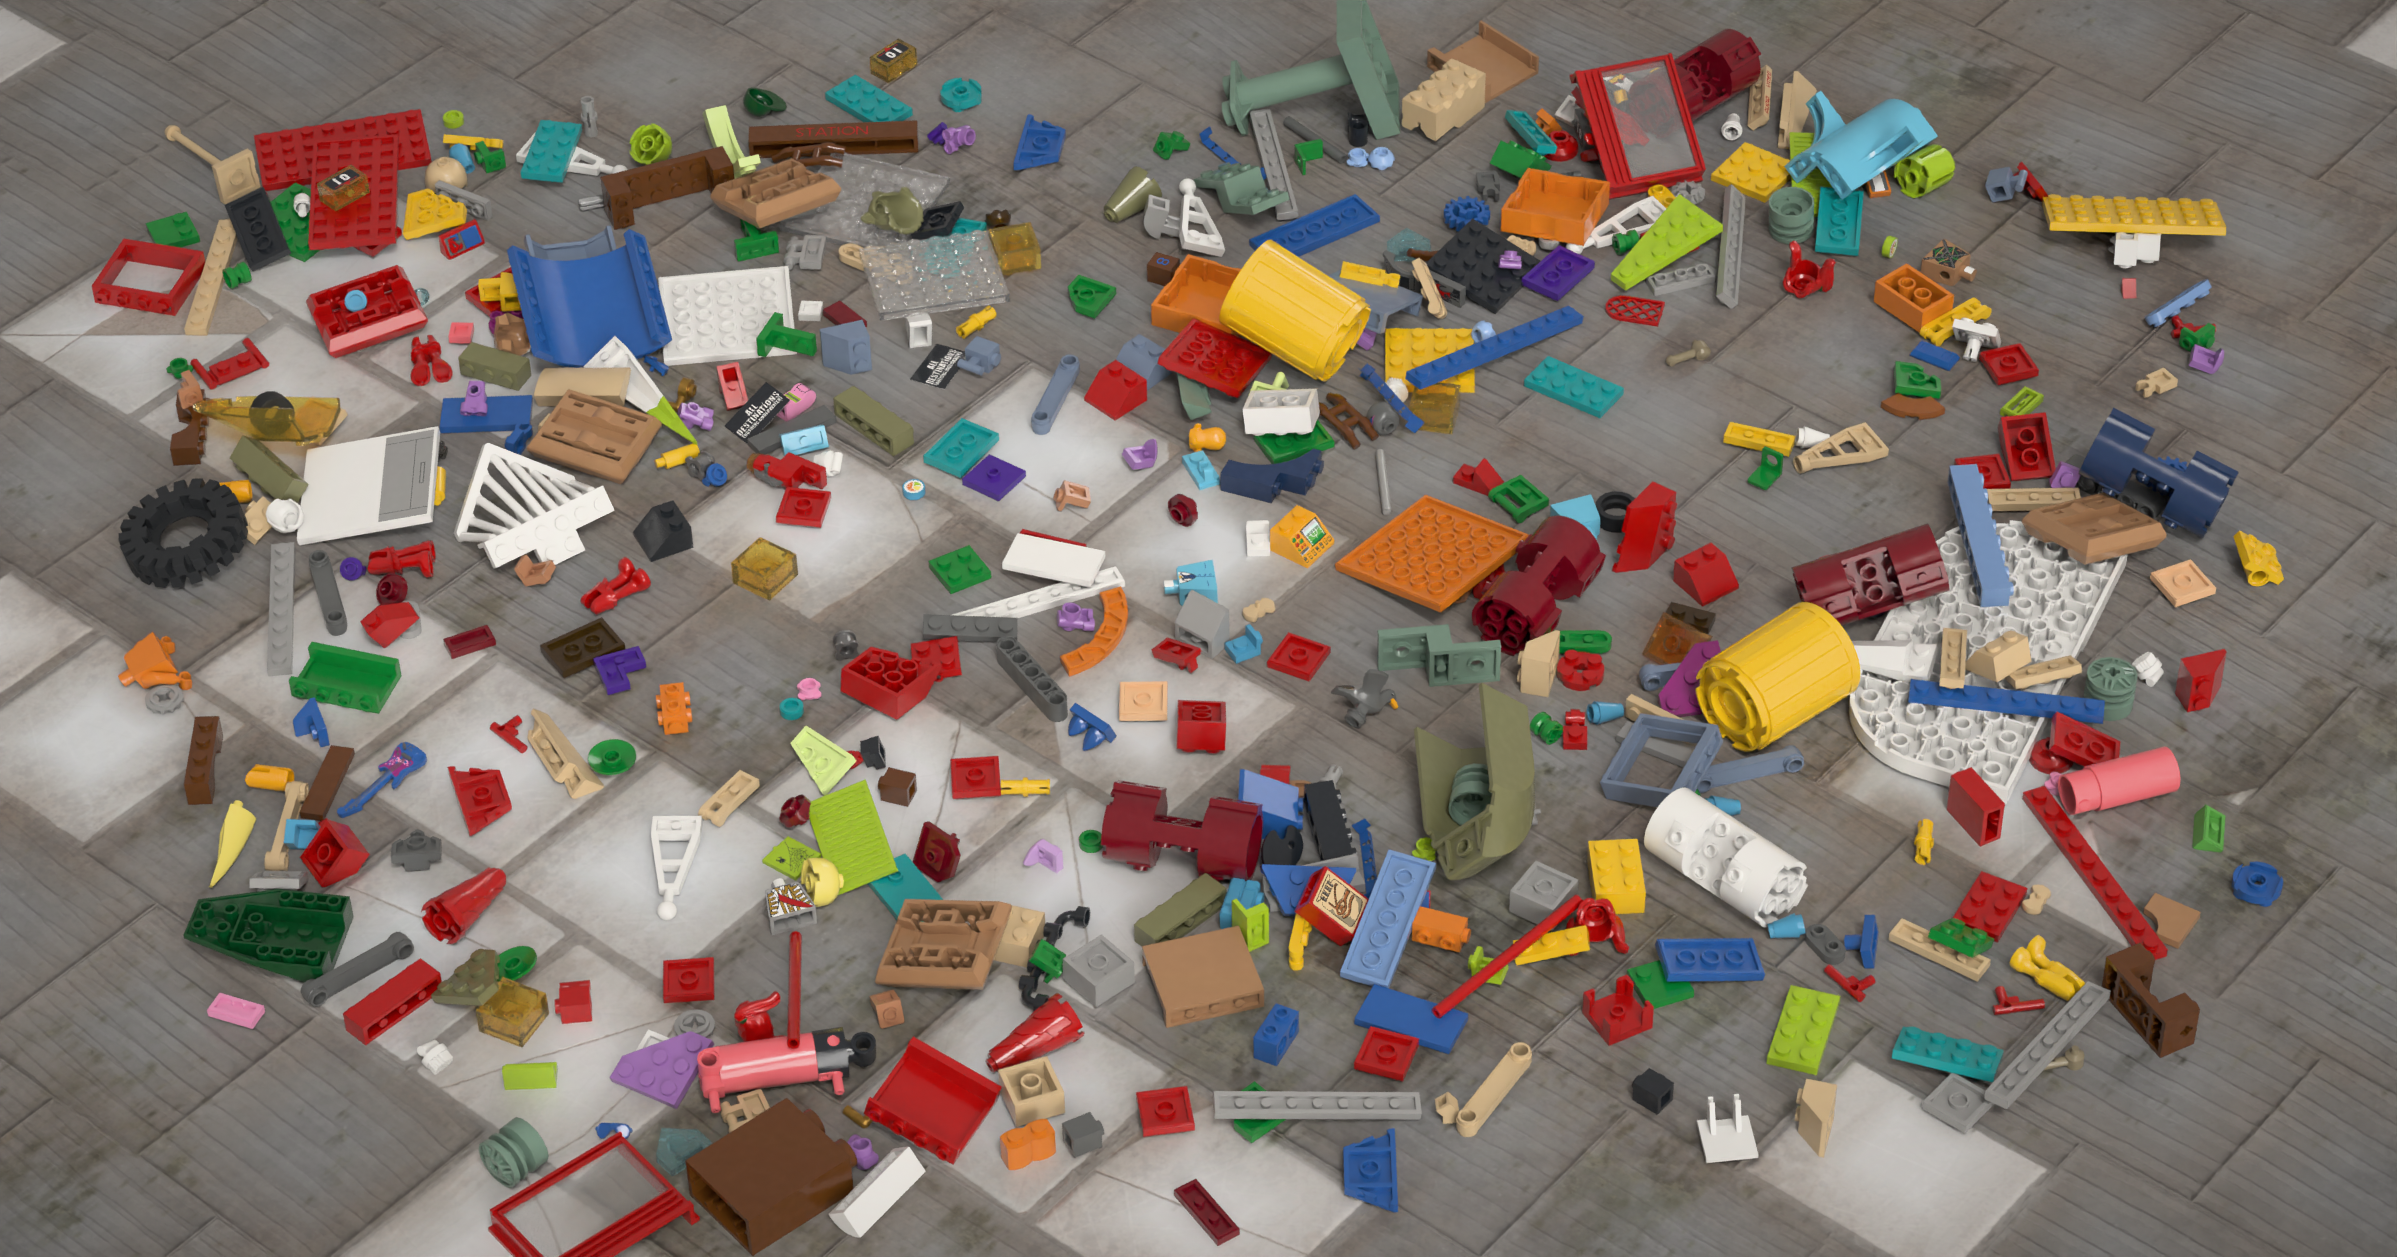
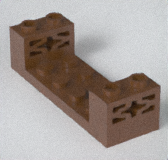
(663, 182)

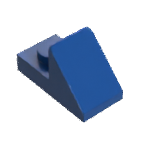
(311, 721)

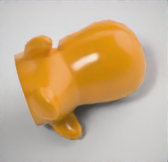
(1209, 438)

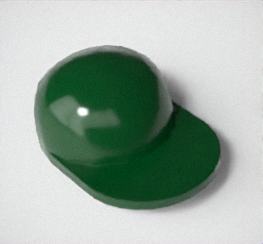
(761, 102)

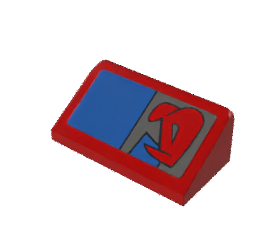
(461, 240)

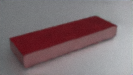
(1206, 1212)

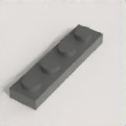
(968, 627)

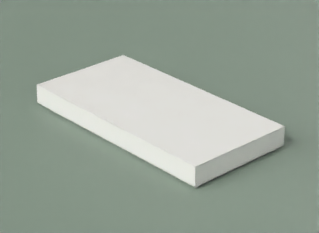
(1053, 560)

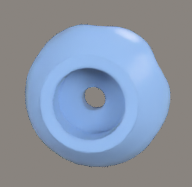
(1381, 158)
(1482, 331)

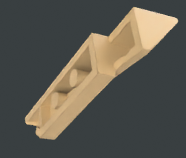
(1794, 109)
(561, 757)

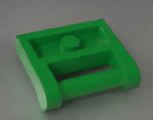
(1523, 493)

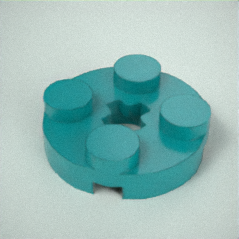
(969, 94)

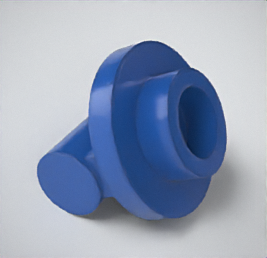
(715, 475)

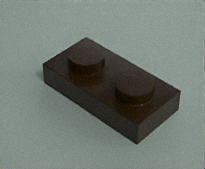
(1696, 617)

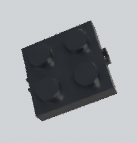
(938, 221)

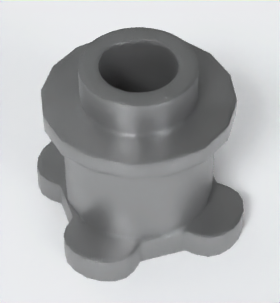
(699, 465)
(845, 644)

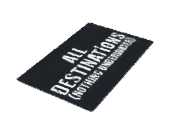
(939, 366)
(757, 412)

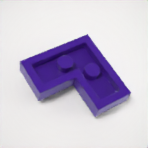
(614, 666)

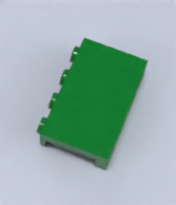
(346, 678)

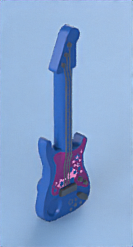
(404, 760)

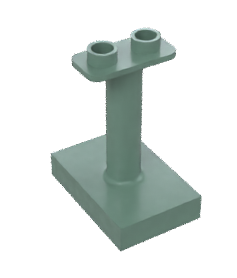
(1361, 63)

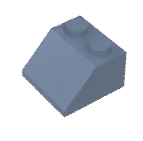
(846, 347)
(1142, 357)

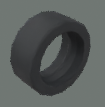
(1609, 501)

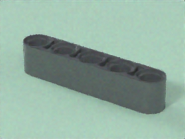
(2134, 494)
(1032, 679)

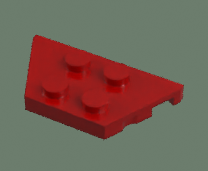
(480, 796)

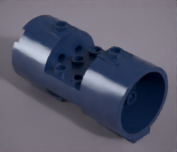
(2121, 453)

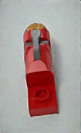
(787, 472)

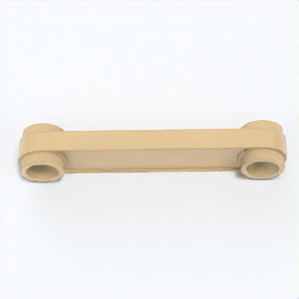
(295, 795)
(1493, 1089)

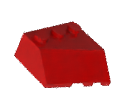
(1647, 528)
(888, 681)

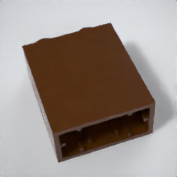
(771, 1175)

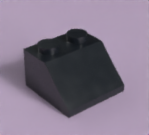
(664, 532)

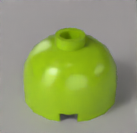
(650, 144)

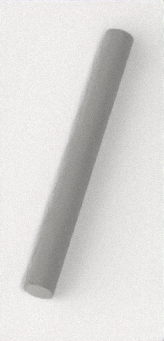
(1383, 482)

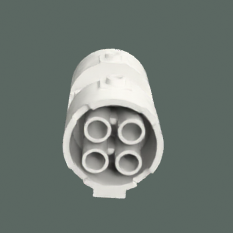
(1725, 856)

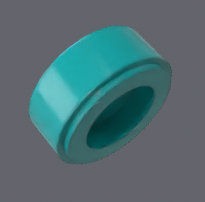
(791, 708)

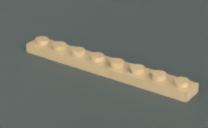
(211, 280)

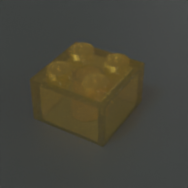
(1016, 248)

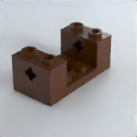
(2162, 1025)

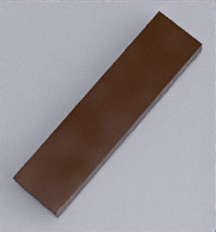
(327, 783)

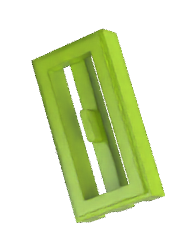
(2026, 406)

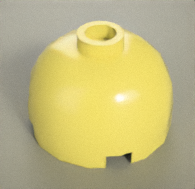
(821, 880)

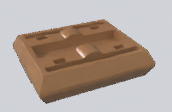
(775, 193)
(593, 434)
(2094, 528)
(943, 947)

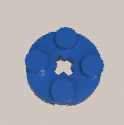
(2263, 894)

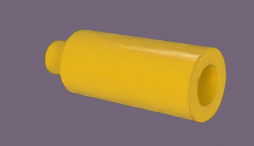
(677, 456)
(440, 486)

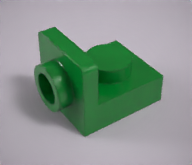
(1048, 959)

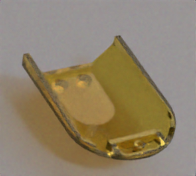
(312, 418)

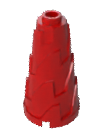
(458, 908)
(1043, 1031)

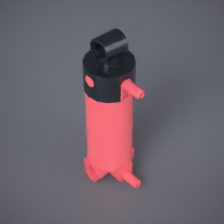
(772, 1063)

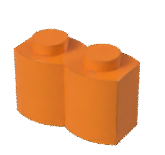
(1027, 1144)

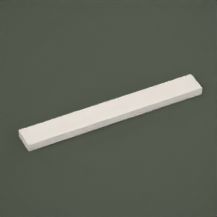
(1048, 597)

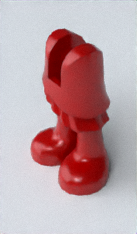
(421, 357)
(392, 561)
(606, 594)

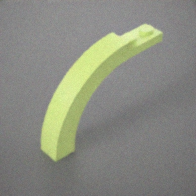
(722, 134)

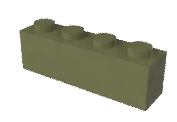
(873, 420)
(267, 470)
(1181, 912)

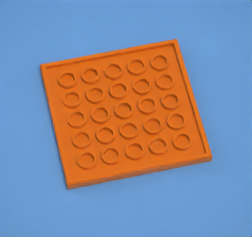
(1432, 553)

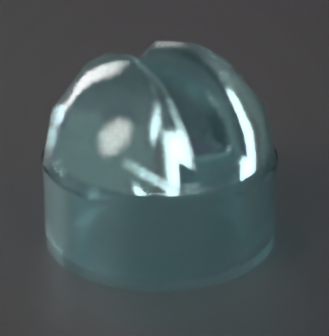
(424, 295)

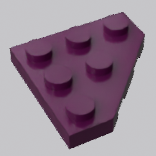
(1679, 693)

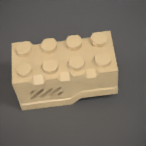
(1445, 99)

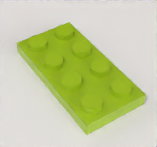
(1803, 1030)

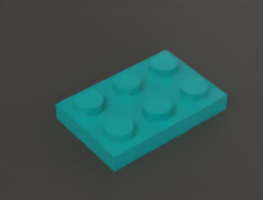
(961, 448)

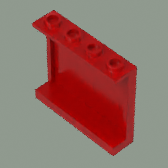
(933, 1101)

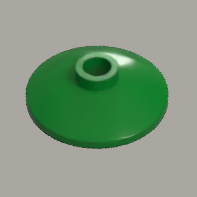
(612, 757)
(516, 962)

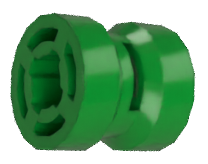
(1624, 242)
(237, 275)
(1546, 728)

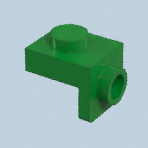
(1168, 141)
(489, 160)
(2203, 337)

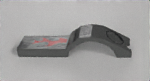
(1449, 290)

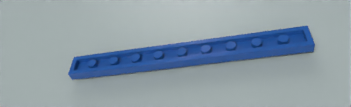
(1494, 347)

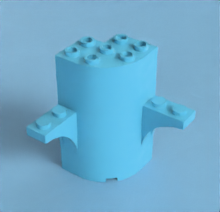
(1862, 148)

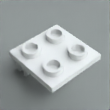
(1727, 1137)

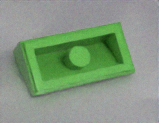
(2208, 830)

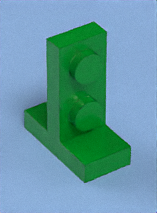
(755, 243)
(778, 336)

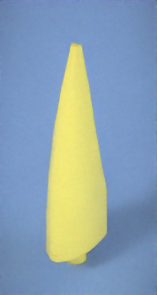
(232, 838)

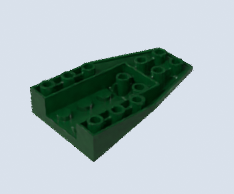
(275, 929)

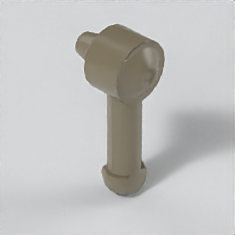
(1699, 350)
(2072, 1060)

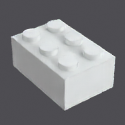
(1281, 411)

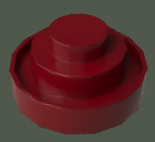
(1183, 510)
(391, 589)
(795, 811)

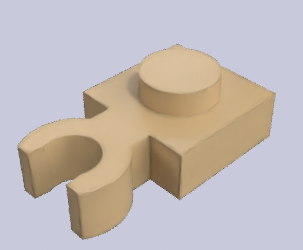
(2157, 381)

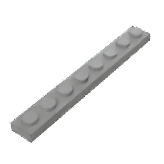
(1273, 161)
(1731, 247)
(281, 609)
(2047, 1045)
(1316, 1105)

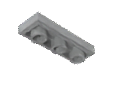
(474, 203)
(1680, 279)

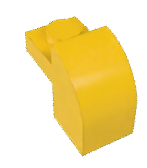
(500, 289)

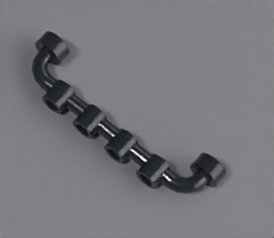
(1053, 932)

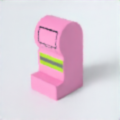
(800, 400)

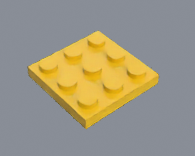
(1753, 172)

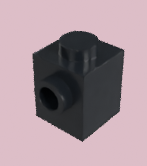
(1652, 1091)

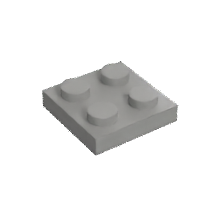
(284, 880)
(1957, 1102)

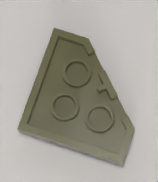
(472, 981)

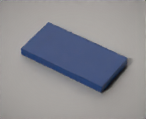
(502, 415)
(1710, 959)
(1411, 1017)

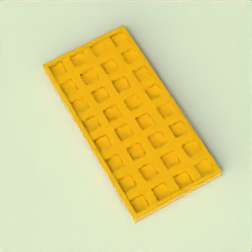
(2133, 216)

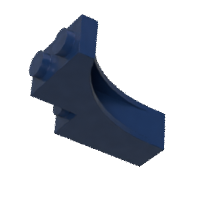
(1268, 480)

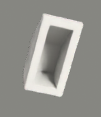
(919, 330)

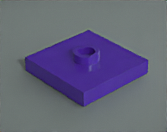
(994, 477)

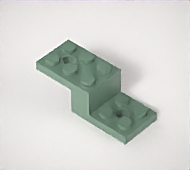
(1241, 188)
(1434, 650)

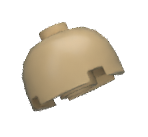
(446, 170)

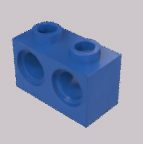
(1276, 1034)

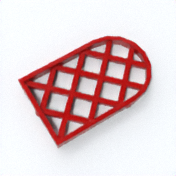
(1645, 321)

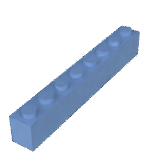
(1979, 535)

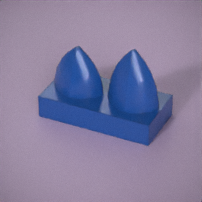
(1097, 731)

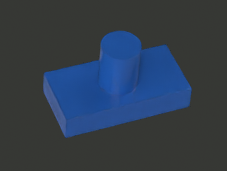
(1865, 942)

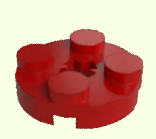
(1590, 664)

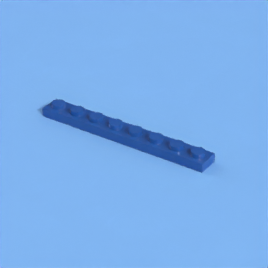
(2007, 701)

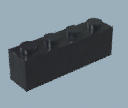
(1328, 820)

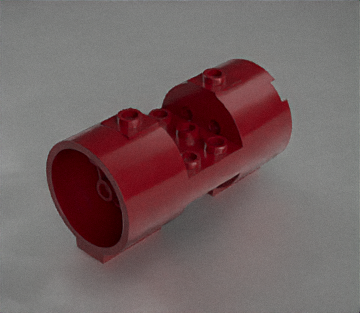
(1717, 70)
(1552, 565)
(1874, 576)
(1139, 827)

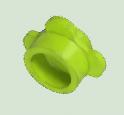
(1424, 849)

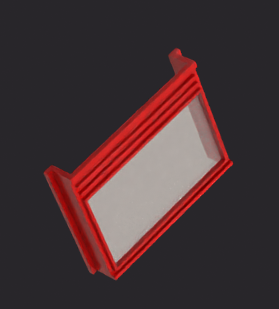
(1640, 125)
(590, 1206)

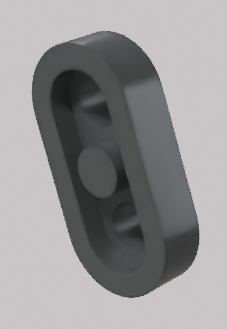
(1822, 941)

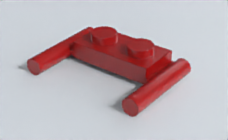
(232, 367)

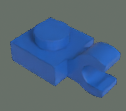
(517, 440)

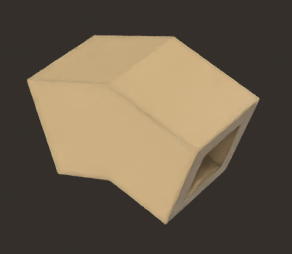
(1447, 1107)

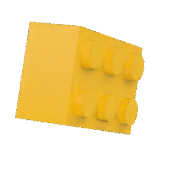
(1617, 874)

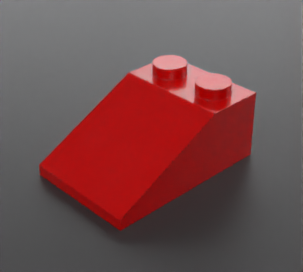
(2026, 446)
(1201, 726)

